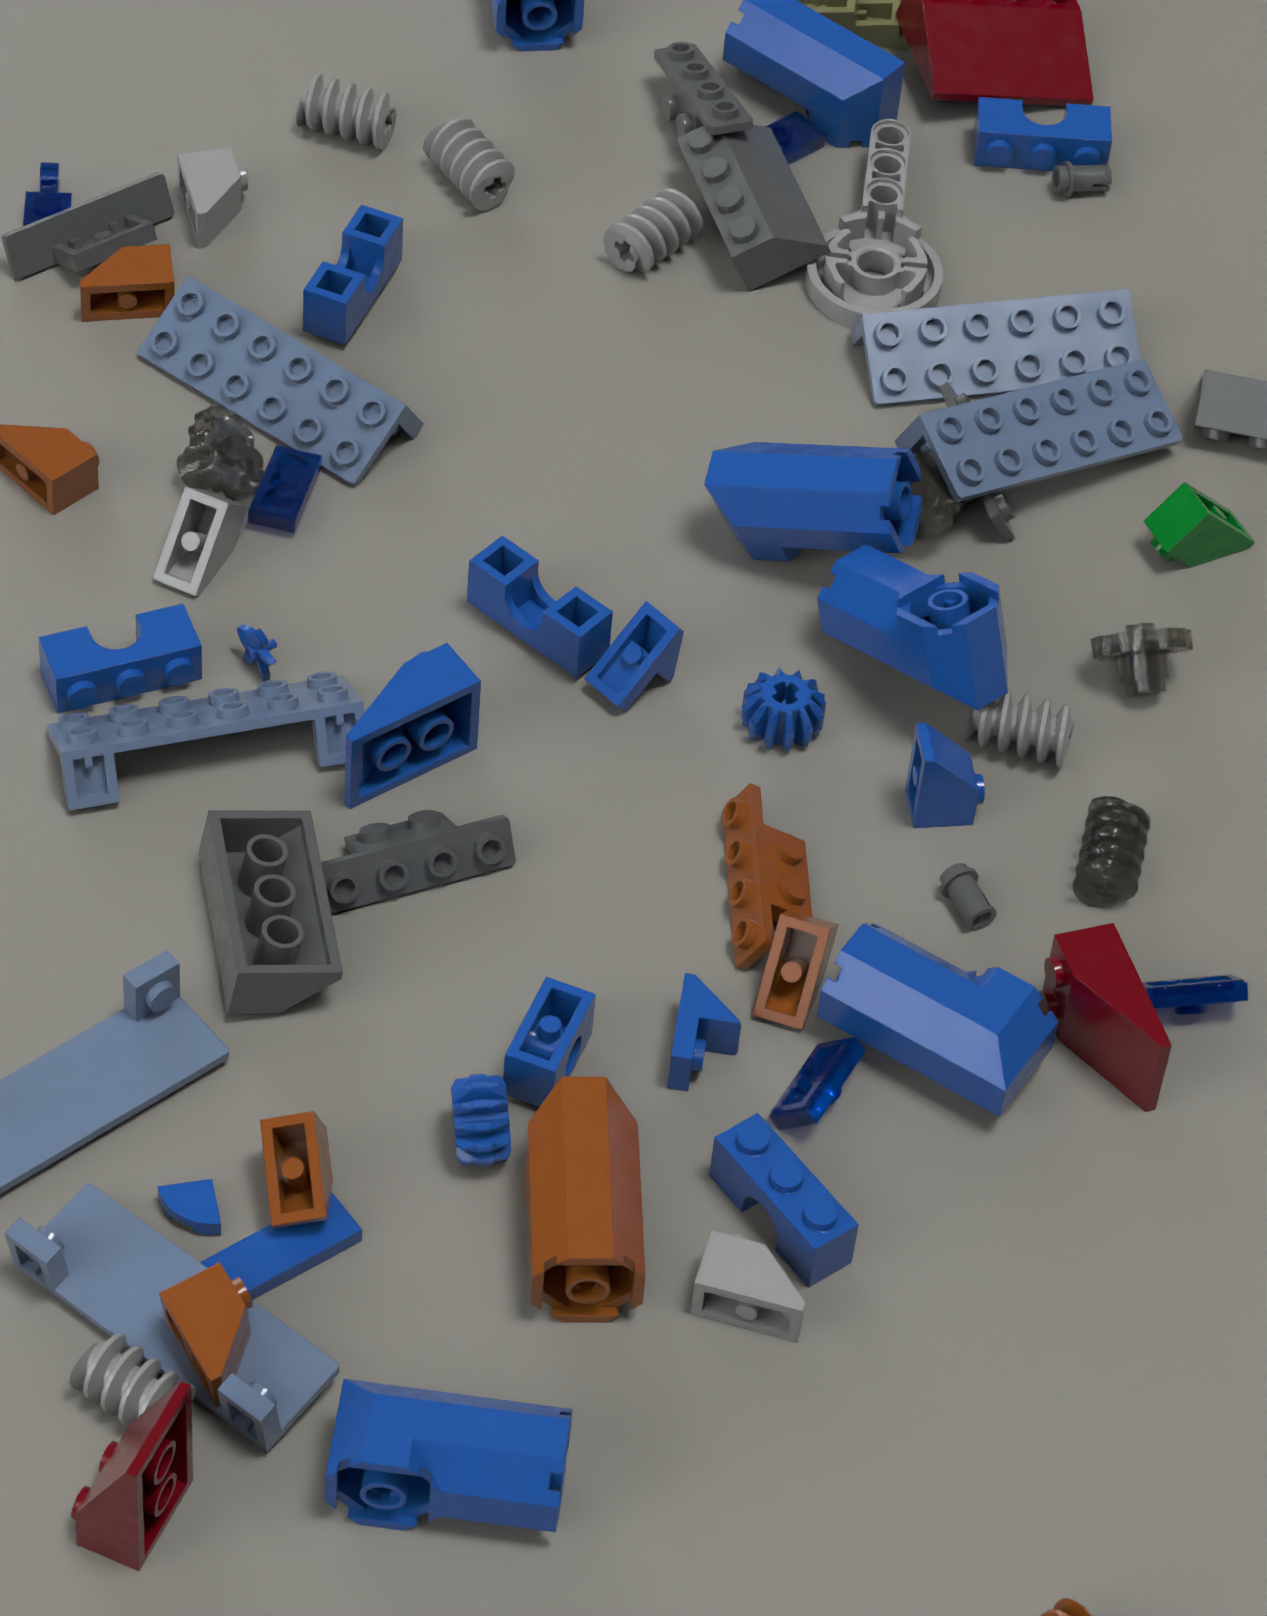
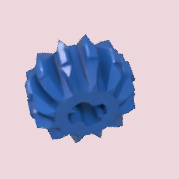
(783, 709)
(481, 1120)

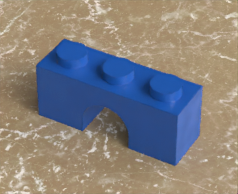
(1010, 140)
(344, 292)
(509, 591)
(87, 674)
(809, 1223)

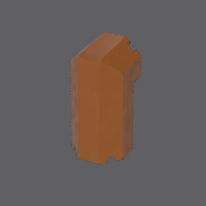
(584, 1203)

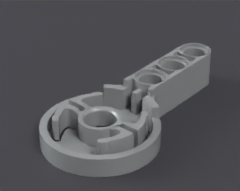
(877, 241)

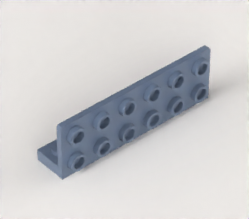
(994, 344)
(275, 381)
(1045, 430)
(89, 743)
(104, 1073)
(112, 1274)

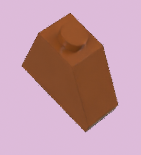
(129, 285)
(49, 464)
(795, 968)
(297, 1168)
(209, 1324)

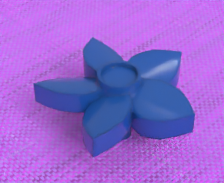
(257, 649)

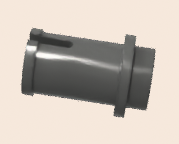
(1080, 178)
(962, 887)

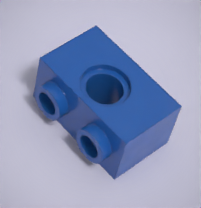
(548, 1040)

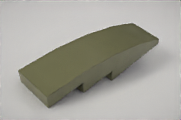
(866, 18)

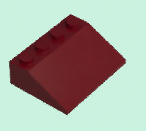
(999, 49)

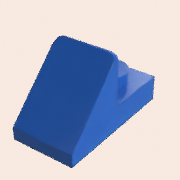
(640, 651)
(700, 1027)

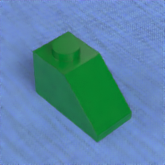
(1195, 528)

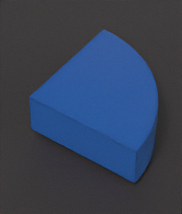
(192, 1205)

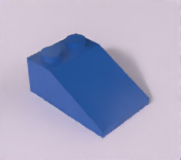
(413, 725)

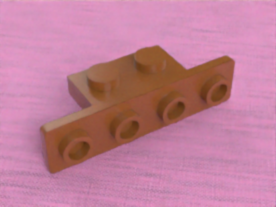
(764, 875)

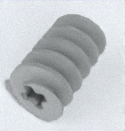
(347, 113)
(470, 162)
(653, 231)
(1024, 726)
(119, 1380)

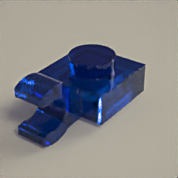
(49, 199)

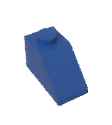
(941, 781)

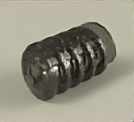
(1111, 852)

